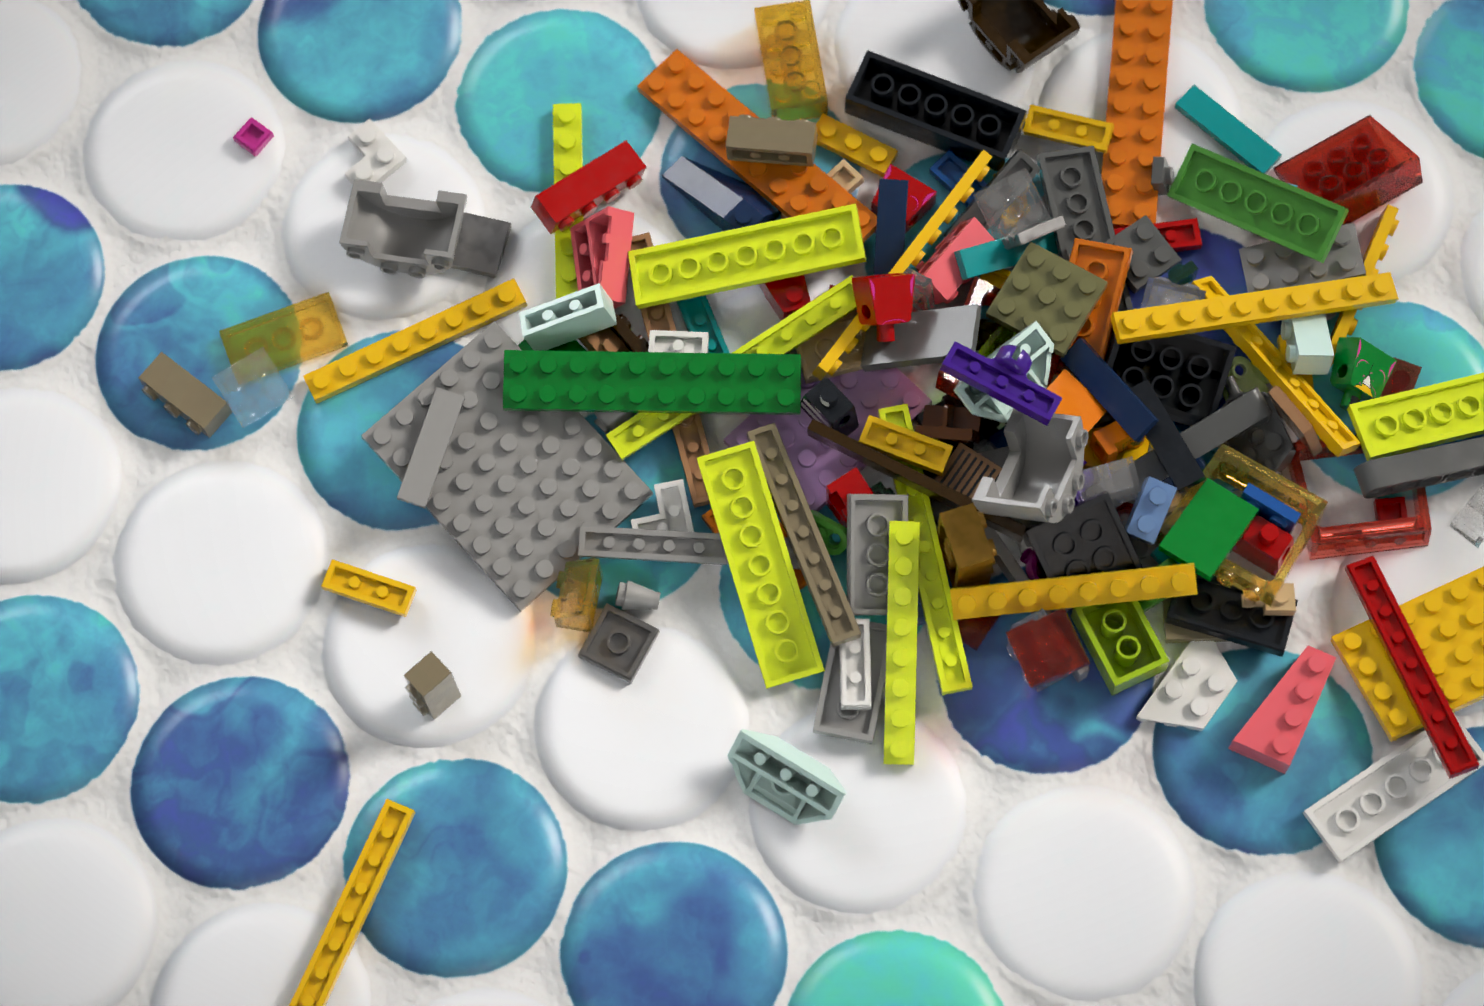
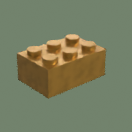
(966, 547)

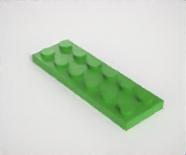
(1258, 203)

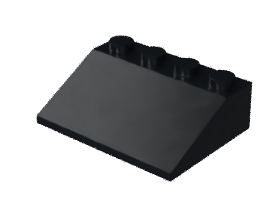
(1182, 369)

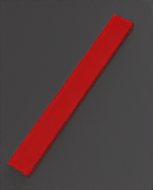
(1412, 667)

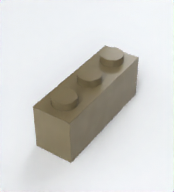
(771, 140)
(184, 395)
(431, 686)

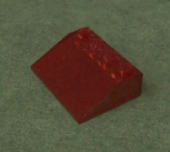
(1355, 168)

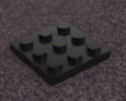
(1084, 541)

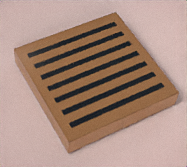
(1295, 420)
(966, 470)

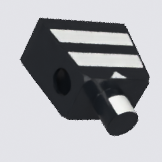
(829, 406)

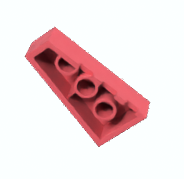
(1282, 718)

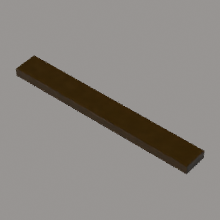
(908, 476)

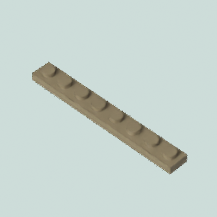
(805, 537)

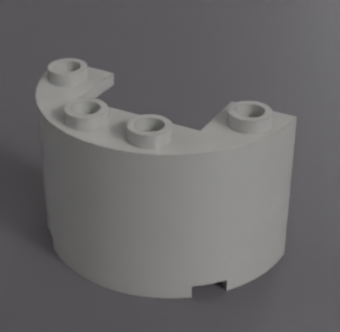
(402, 231)
(1040, 470)

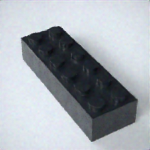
(934, 110)

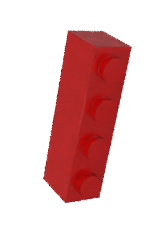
(588, 187)

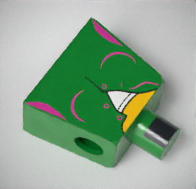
(1360, 370)

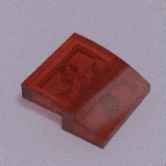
(1048, 648)

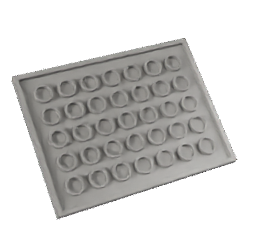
(511, 479)

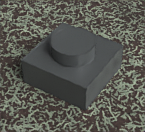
(1161, 175)

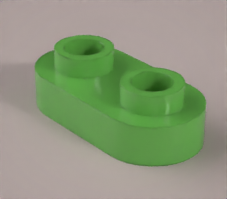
(827, 528)

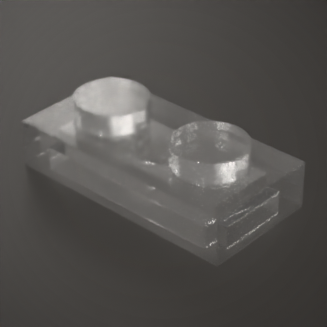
(923, 292)

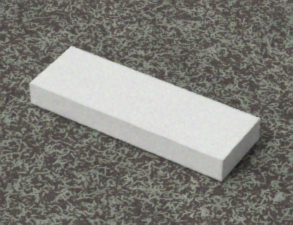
(856, 670)

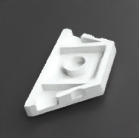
(1191, 688)

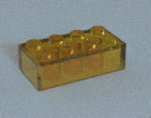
(791, 61)

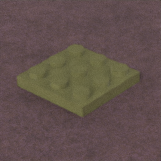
(1047, 292)

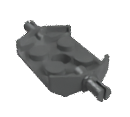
(1276, 448)

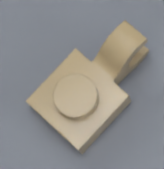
(1282, 606)

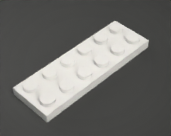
(1384, 795)

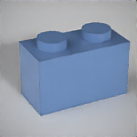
(1149, 510)

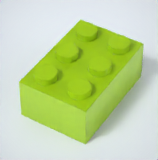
(1120, 643)

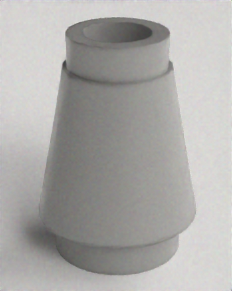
(636, 597)

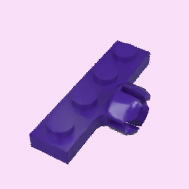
(1003, 379)

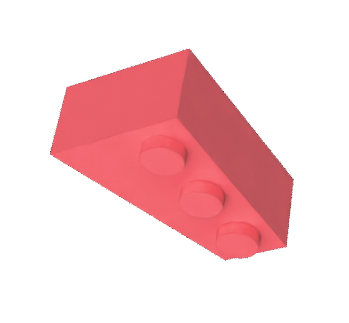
(602, 251)
(943, 266)

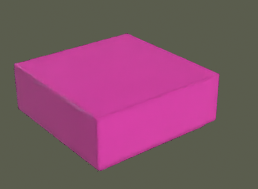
(253, 136)

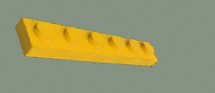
(1375, 251)

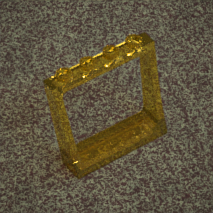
(1238, 472)

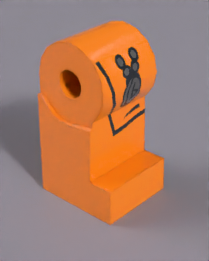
(1110, 441)

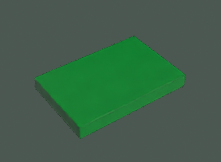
(1208, 529)

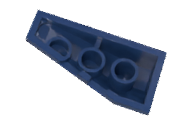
(718, 196)

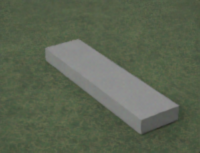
(430, 447)

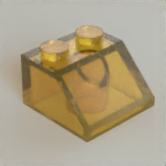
(578, 594)

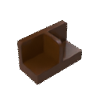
(950, 424)

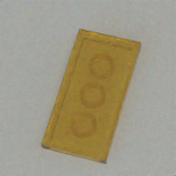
(288, 333)

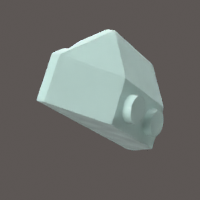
(1038, 346)
(785, 778)

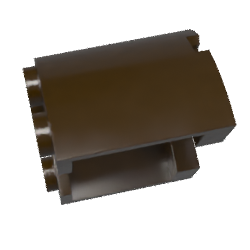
(1019, 30)

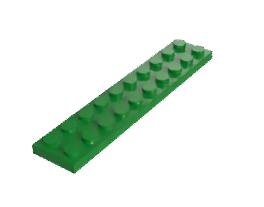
(652, 382)

